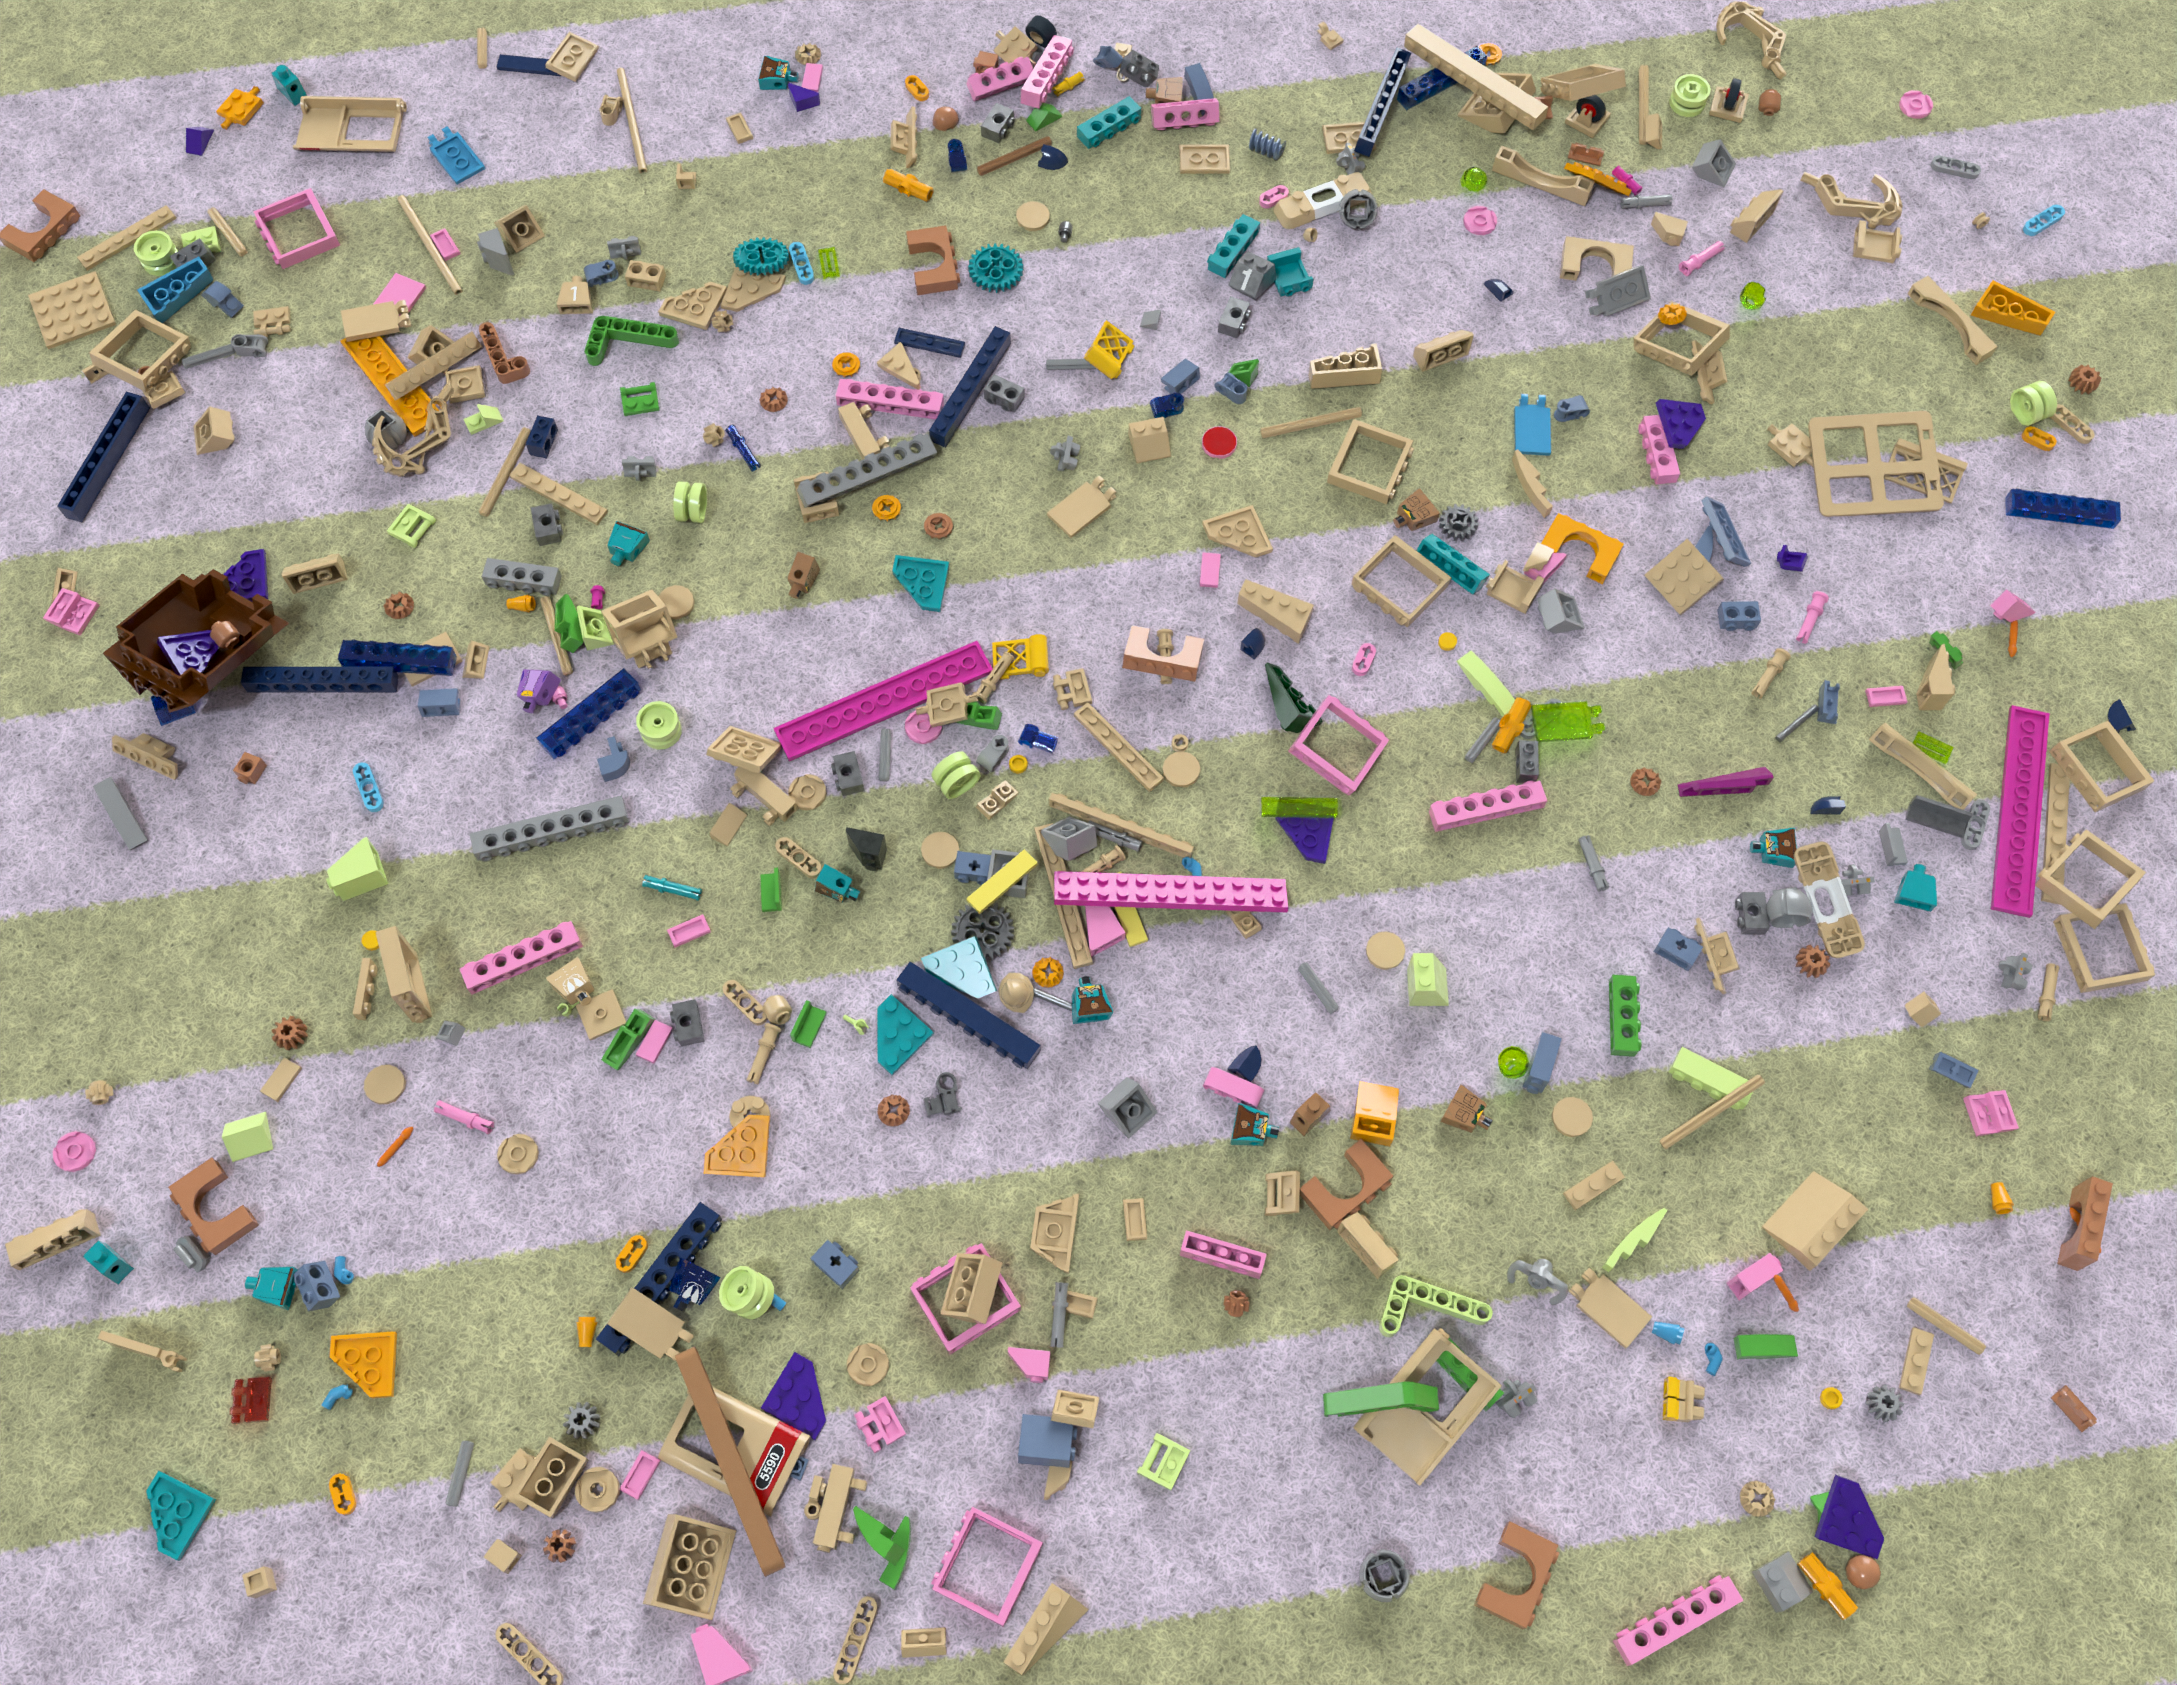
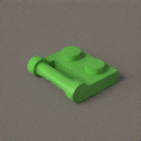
(639, 404)
(1955, 654)

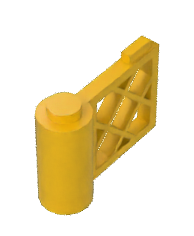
(1103, 357)
(1036, 656)

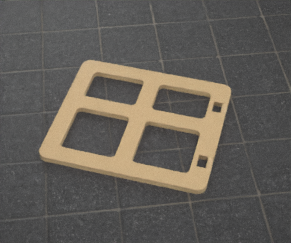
(1875, 468)

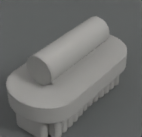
(191, 1253)

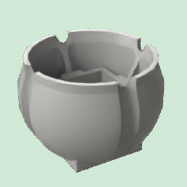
(1358, 220)
(393, 433)
(1789, 908)
(1398, 1570)

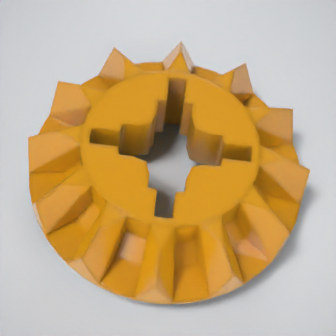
(1495, 53)
(1670, 318)
(846, 358)
(887, 500)
(1053, 978)

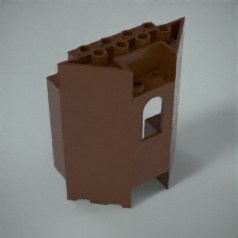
(188, 608)

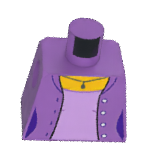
(536, 688)

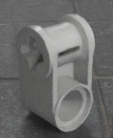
(249, 345)
(992, 754)

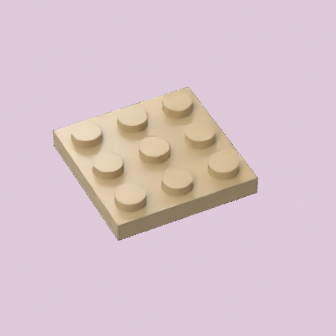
(1684, 577)
(744, 749)

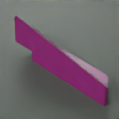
(1730, 783)

